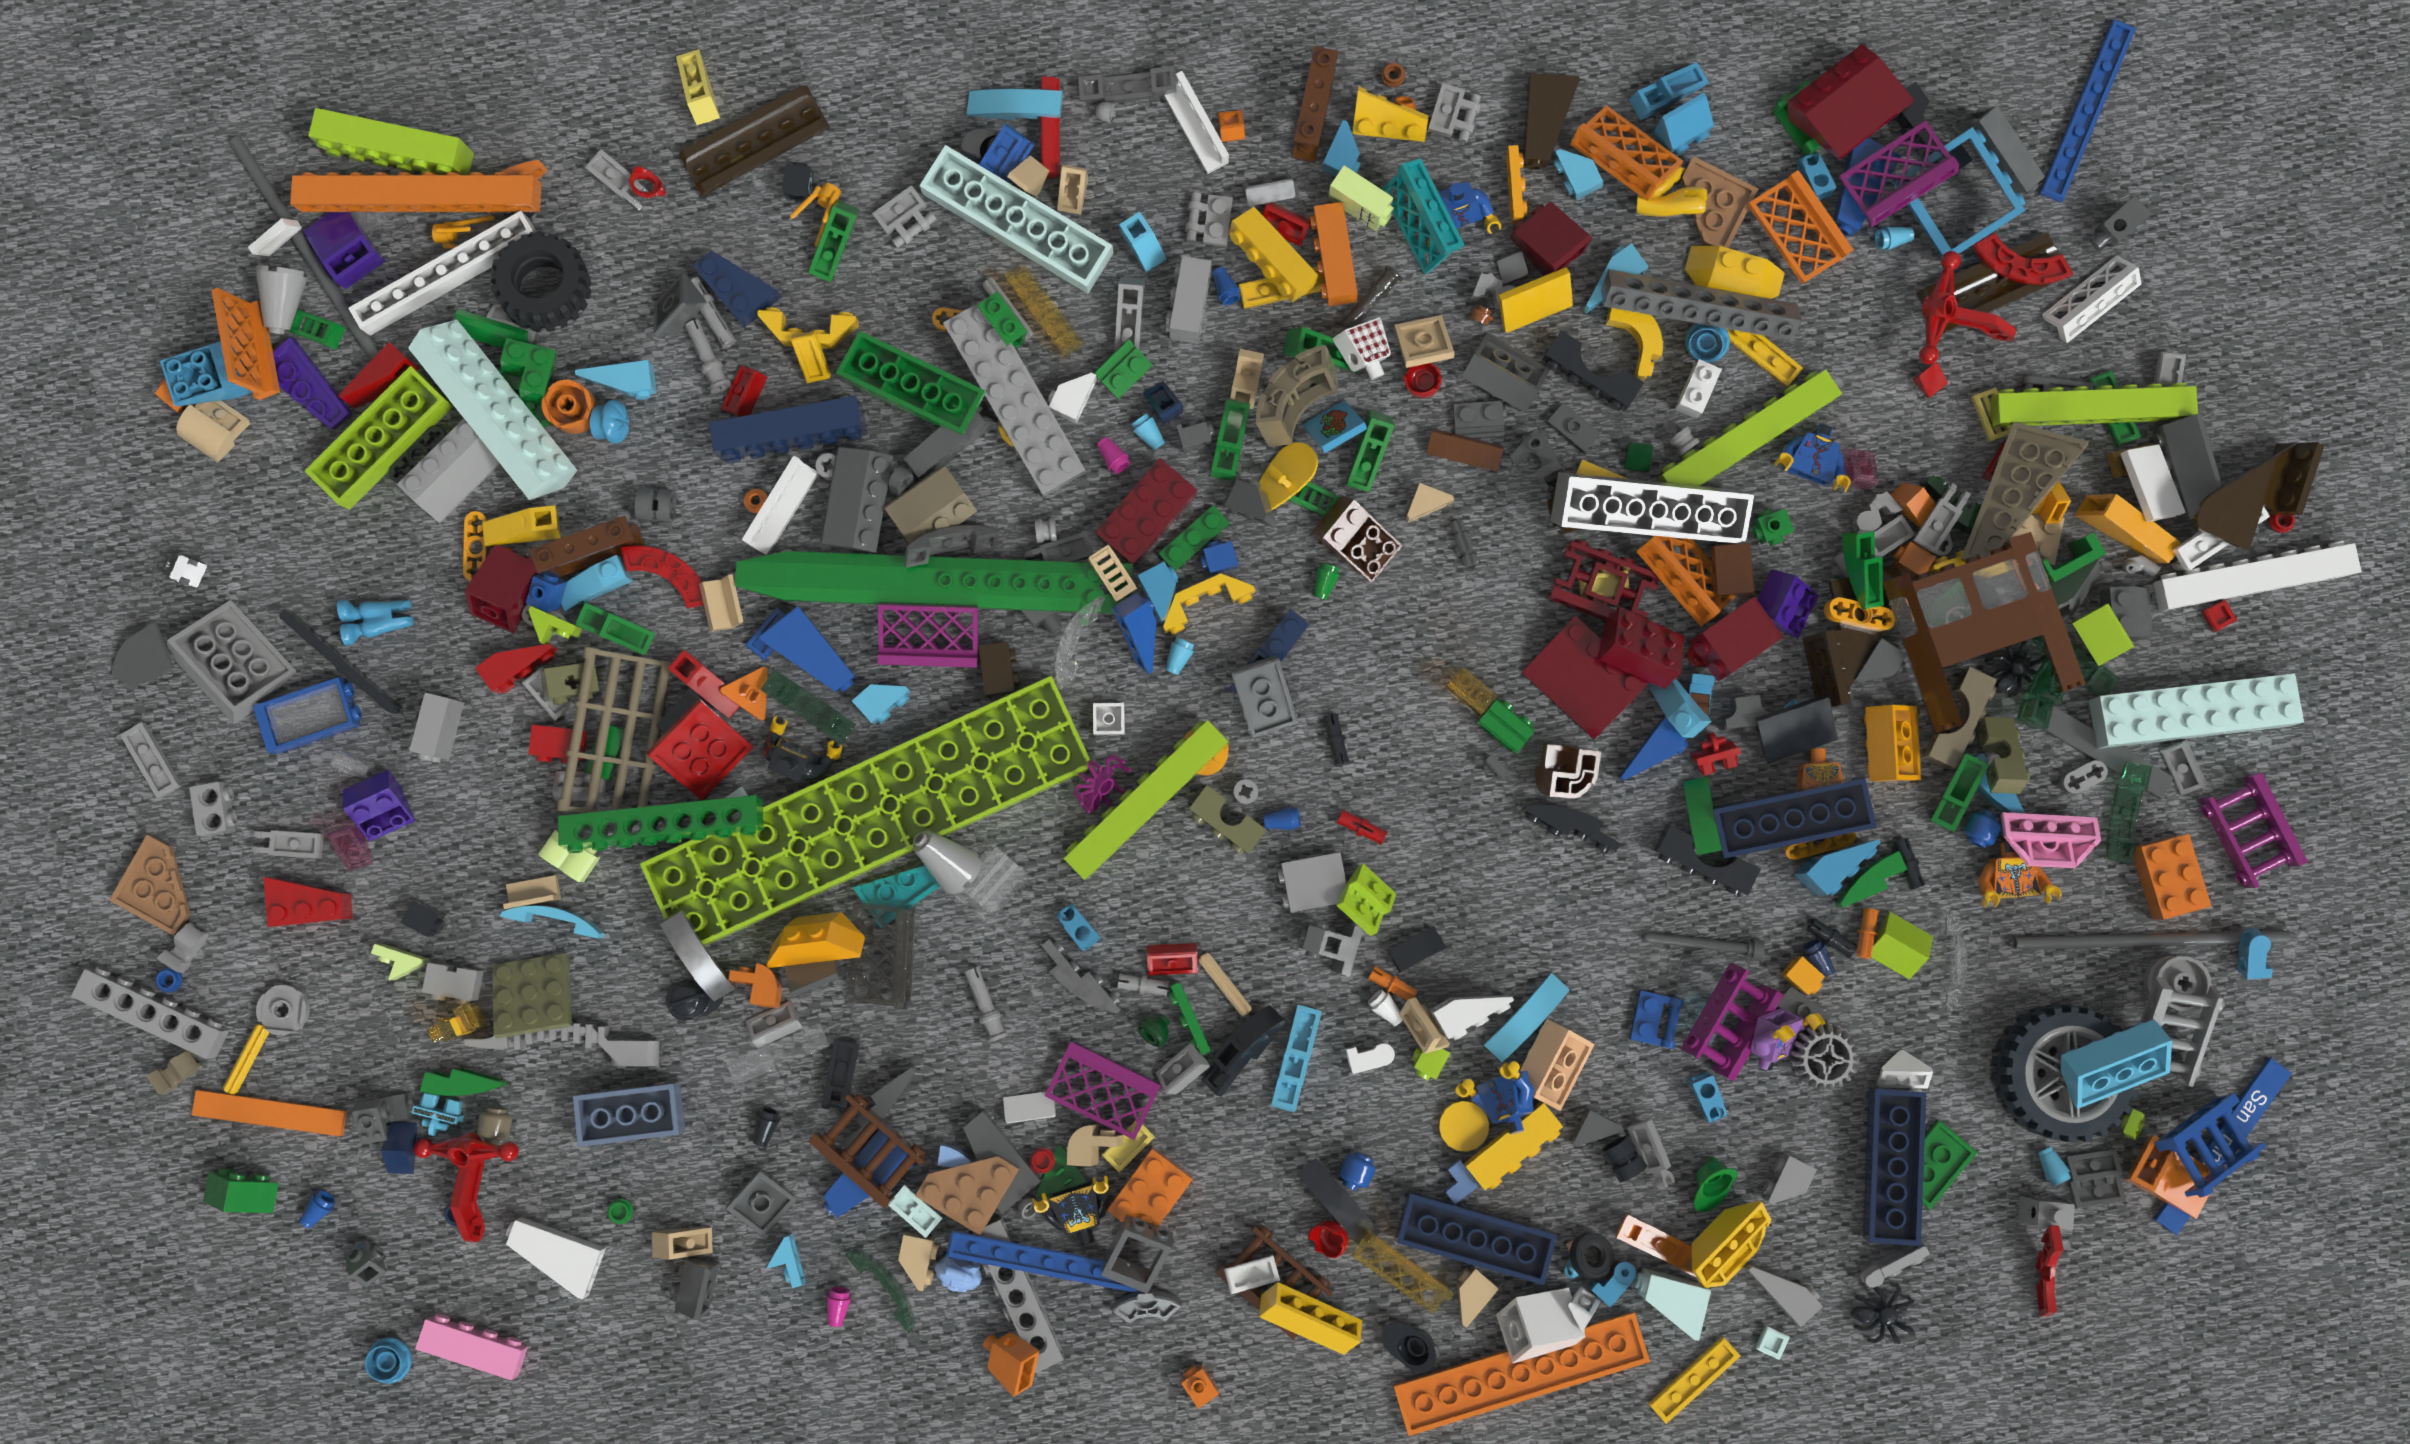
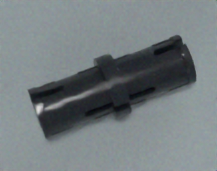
(1336, 739)
(1913, 872)
(1831, 937)

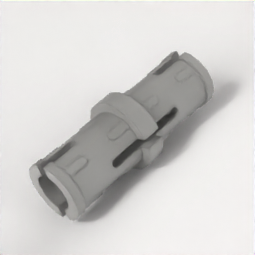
(1143, 984)

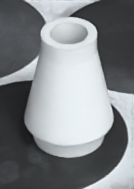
(1384, 1006)

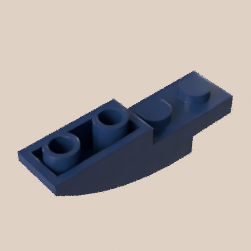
(1281, 639)

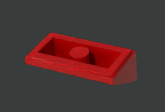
(1288, 223)
(744, 392)
(1172, 959)

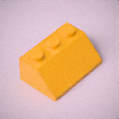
(1892, 743)

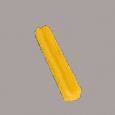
(246, 1059)

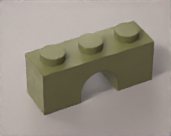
(2002, 738)
(1207, 809)

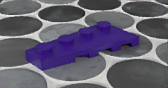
(308, 385)

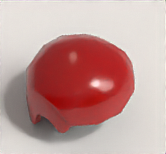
(1423, 380)
(1329, 1238)

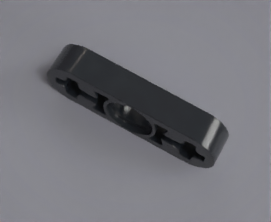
(408, 454)

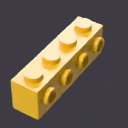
(1272, 254)
(1508, 1150)
(1310, 1318)

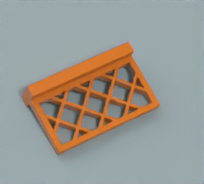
(1619, 161)
(1818, 220)
(256, 349)
(1680, 579)

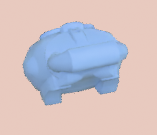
(958, 1274)

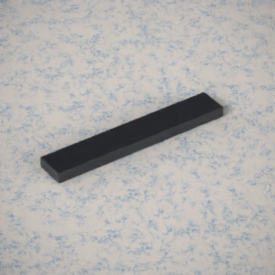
(340, 661)

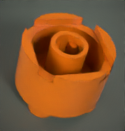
(558, 401)

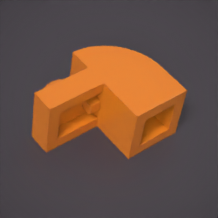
(765, 985)

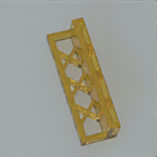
(1044, 311)
(1410, 1269)

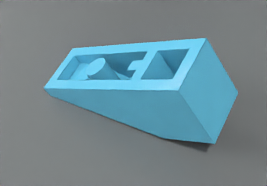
(1622, 260)
(630, 378)
(595, 582)
(1680, 709)

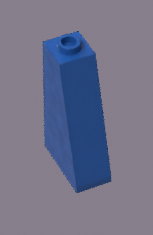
(1847, 213)
(806, 647)
(846, 1193)

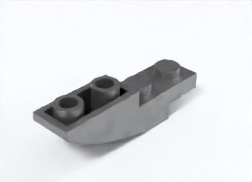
(1088, 987)

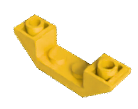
(841, 327)
(1236, 589)

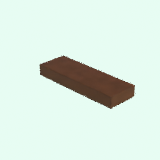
(1464, 449)

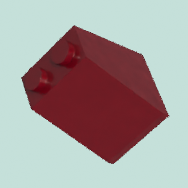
(1550, 239)
(501, 588)
(1736, 639)

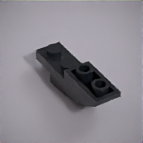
(1563, 819)
(1240, 1047)

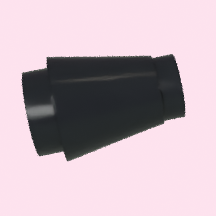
(765, 1125)

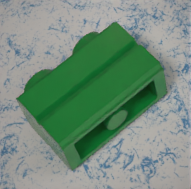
(1506, 726)

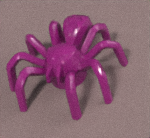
(1100, 783)

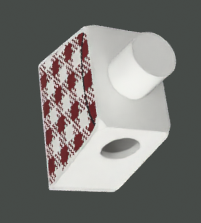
(1364, 347)

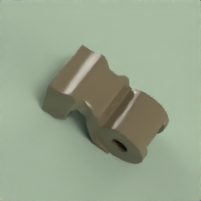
(178, 1071)

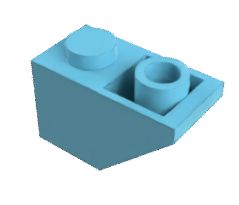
(1579, 173)
(1142, 241)
(879, 700)

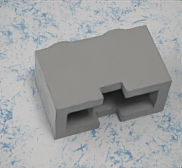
(444, 981)

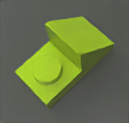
(546, 624)

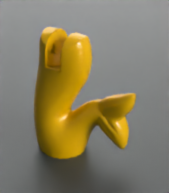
(1683, 201)

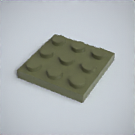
(531, 995)

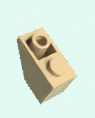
(916, 1258)

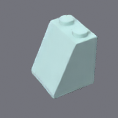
(1676, 1298)

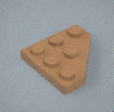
(1724, 205)
(154, 887)
(969, 1190)

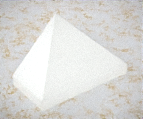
(1904, 1072)

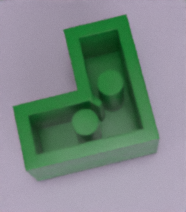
(535, 366)
(238, 1193)

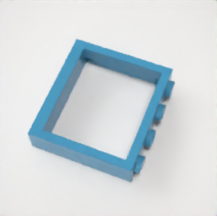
(2001, 178)

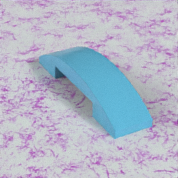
(583, 925)
(1527, 1018)

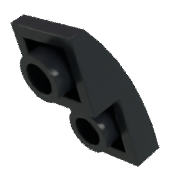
(1416, 949)

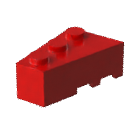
(301, 903)

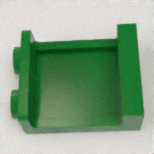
(2084, 550)

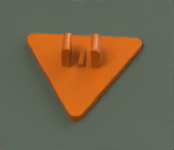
(747, 692)

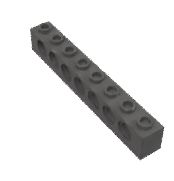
(1700, 305)

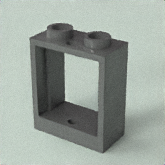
(1131, 1273)

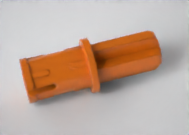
(1867, 933)
(1392, 984)

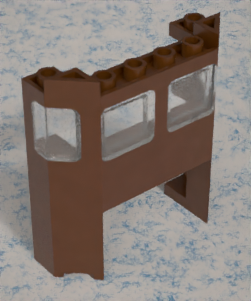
(1975, 612)

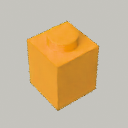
(1803, 976)

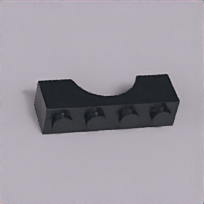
(1914, 115)
(1566, 357)
(1735, 873)

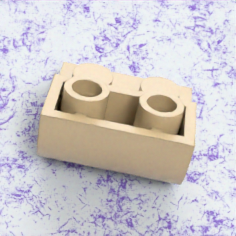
(211, 427)

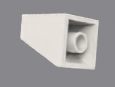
(1539, 1324)

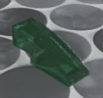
(2040, 698)

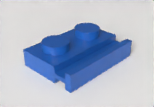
(1006, 152)

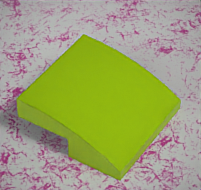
(1366, 899)

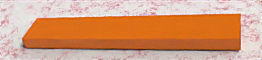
(269, 1112)

